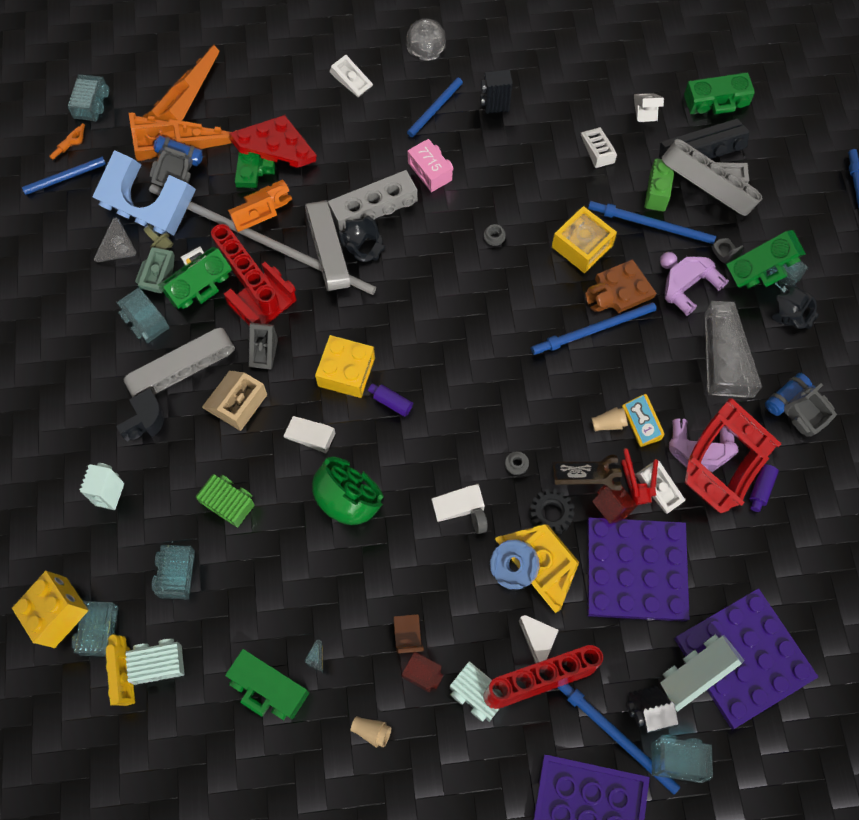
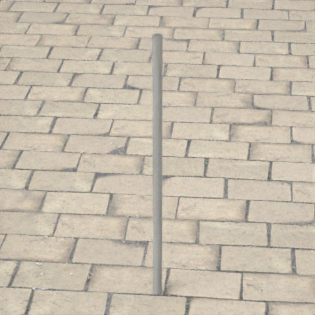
(266, 241)

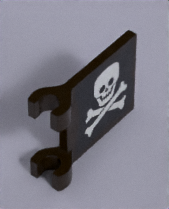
(588, 472)

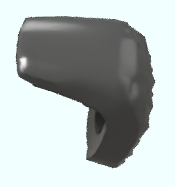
(726, 250)

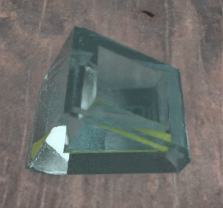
(315, 657)

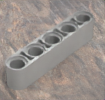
(711, 177)
(327, 245)
(180, 363)

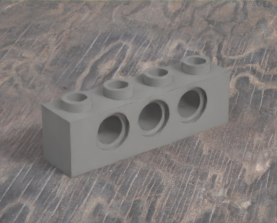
(379, 192)

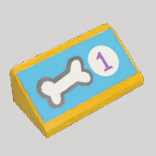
(643, 420)

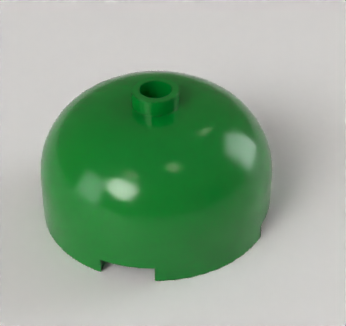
(338, 492)

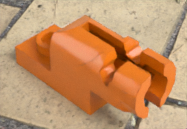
(260, 205)

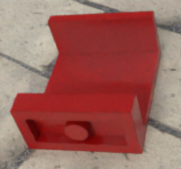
(247, 308)

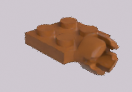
(620, 288)

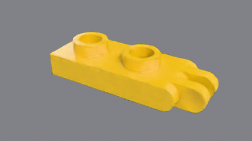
(120, 690)

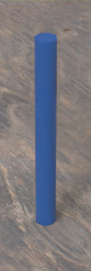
(434, 107)
(63, 175)

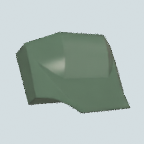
(155, 269)

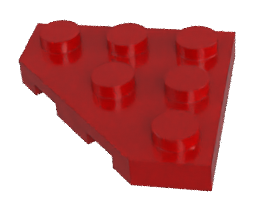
(274, 141)

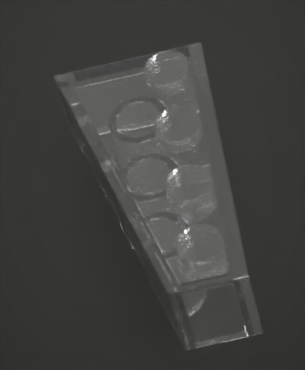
(728, 353)

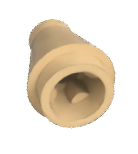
(611, 420)
(373, 731)

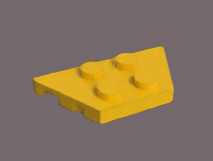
(555, 563)

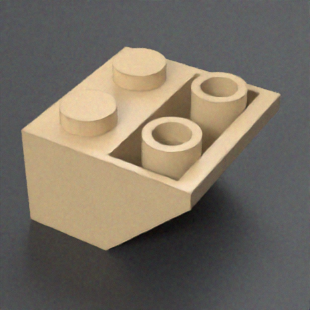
(236, 399)

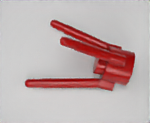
(639, 492)

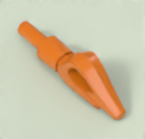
(70, 140)

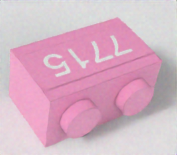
(430, 165)

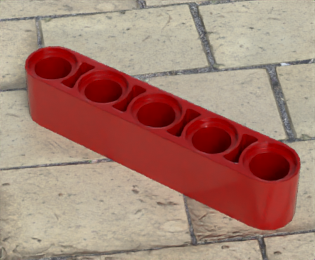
(228, 244)
(535, 684)

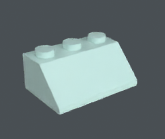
(700, 671)

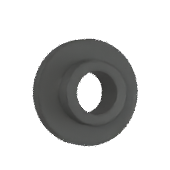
(494, 230)
(513, 469)

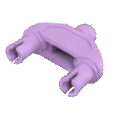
(684, 275)
(716, 454)

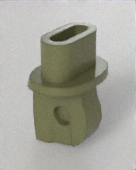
(160, 241)

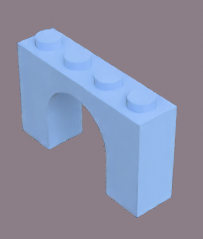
(115, 192)

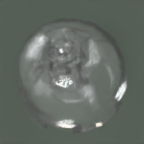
(426, 39)

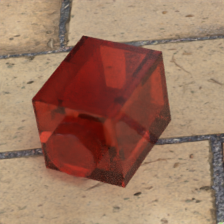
(614, 504)
(423, 672)

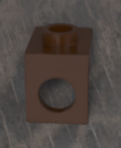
(407, 633)

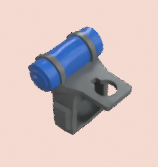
(173, 160)
(803, 404)

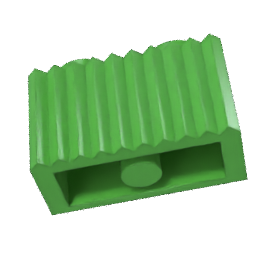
(659, 186)
(225, 499)

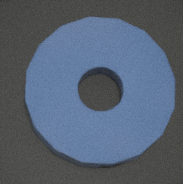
(528, 564)

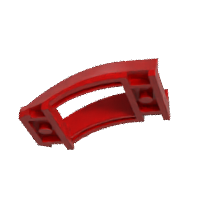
(749, 433)

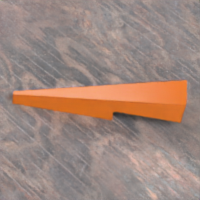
(181, 95)
(148, 129)

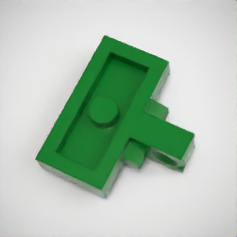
(250, 168)

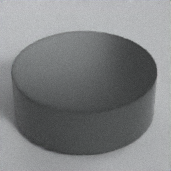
(479, 521)

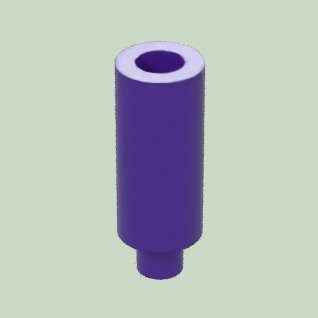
(391, 399)
(763, 487)

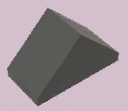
(262, 345)

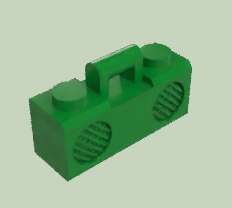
(719, 94)
(753, 265)
(194, 276)
(258, 677)

